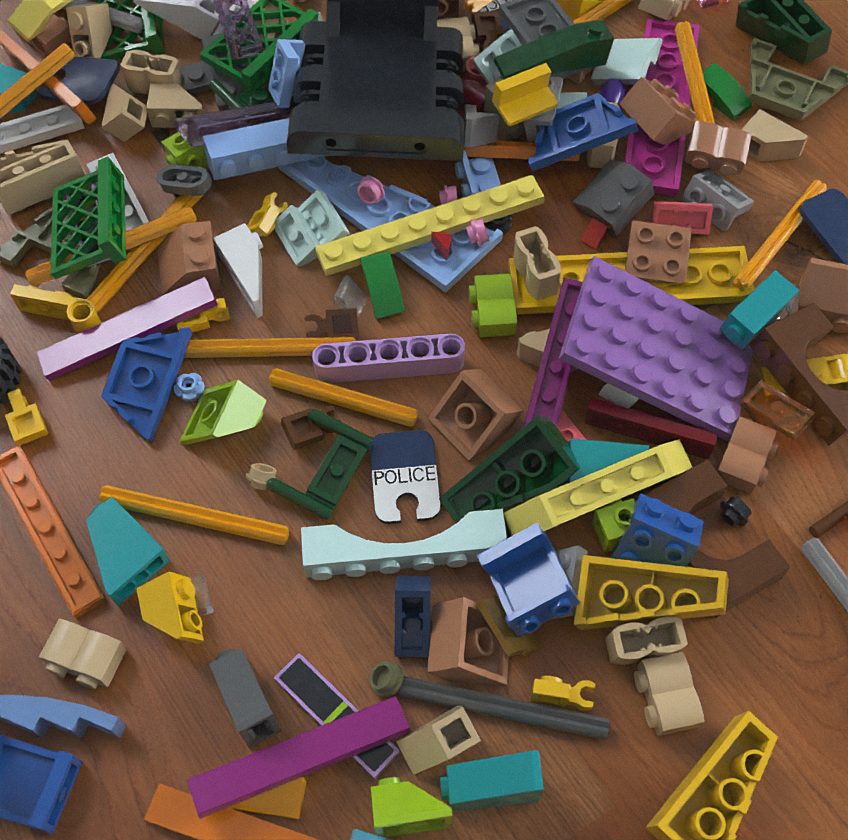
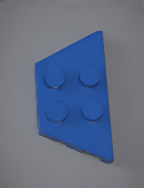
(579, 129)
(145, 377)

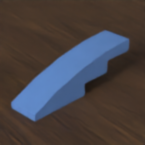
(38, 713)

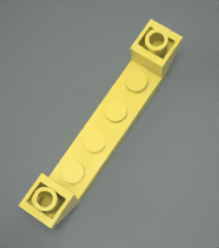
(33, 16)
(600, 488)

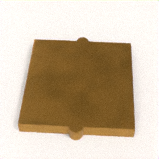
(512, 643)

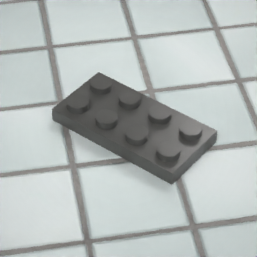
(534, 19)

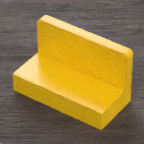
(524, 95)

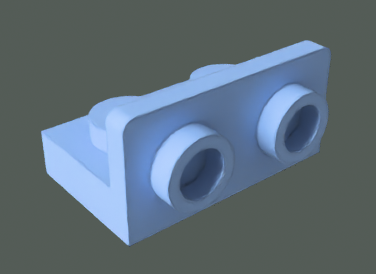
(285, 65)
(476, 174)

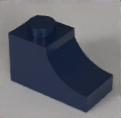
(412, 616)

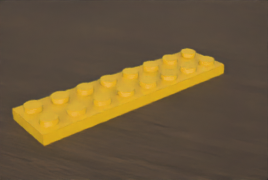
(707, 278)

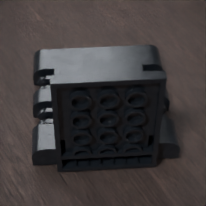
(379, 83)

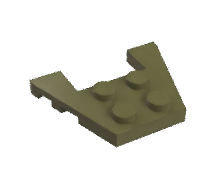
(788, 90)
(39, 235)

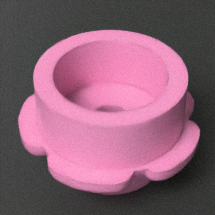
(370, 190)
(448, 195)
(477, 232)

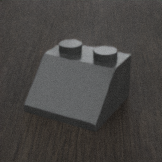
(615, 195)

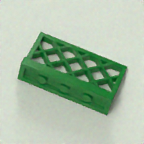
(152, 33)
(260, 65)
(108, 214)

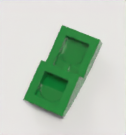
(727, 93)
(382, 284)

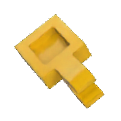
(263, 219)
(201, 320)
(26, 420)
(553, 692)

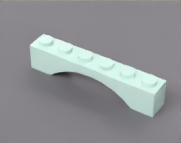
(333, 551)

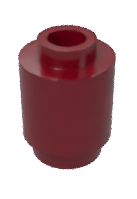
(474, 94)

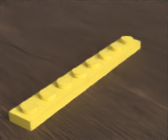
(417, 228)

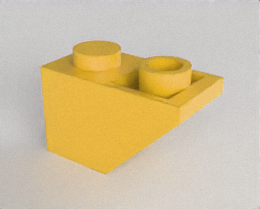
(171, 606)

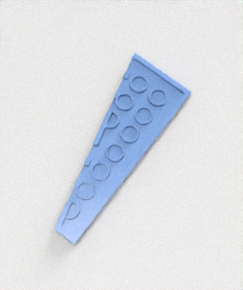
(341, 189)

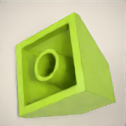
(223, 412)
(406, 809)

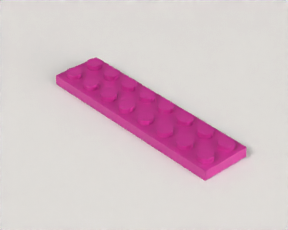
(653, 159)

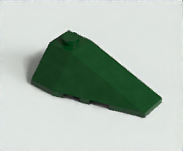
(562, 50)
(520, 469)

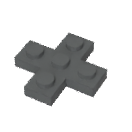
(199, 75)

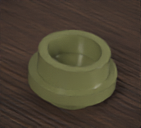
(386, 678)

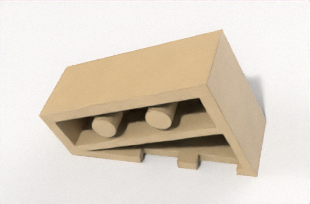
(34, 174)

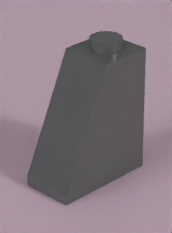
(244, 697)

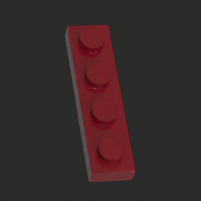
(649, 428)

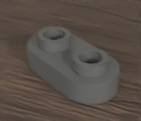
(184, 180)

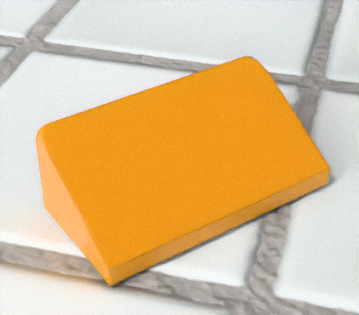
(281, 801)

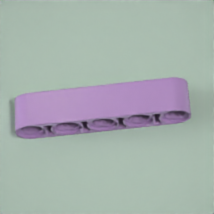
(375, 352)

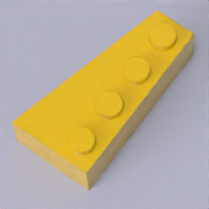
(640, 592)
(718, 786)

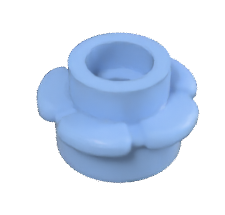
(191, 393)

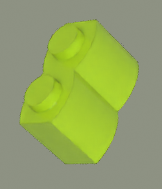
(494, 305)

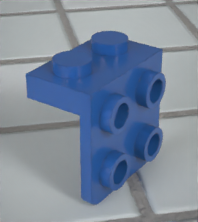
(659, 534)

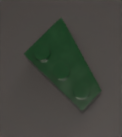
(786, 24)

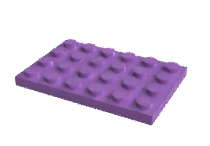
(657, 349)

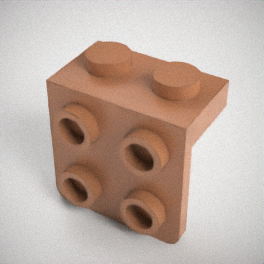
(658, 252)

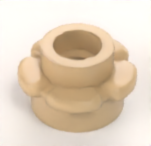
(260, 474)

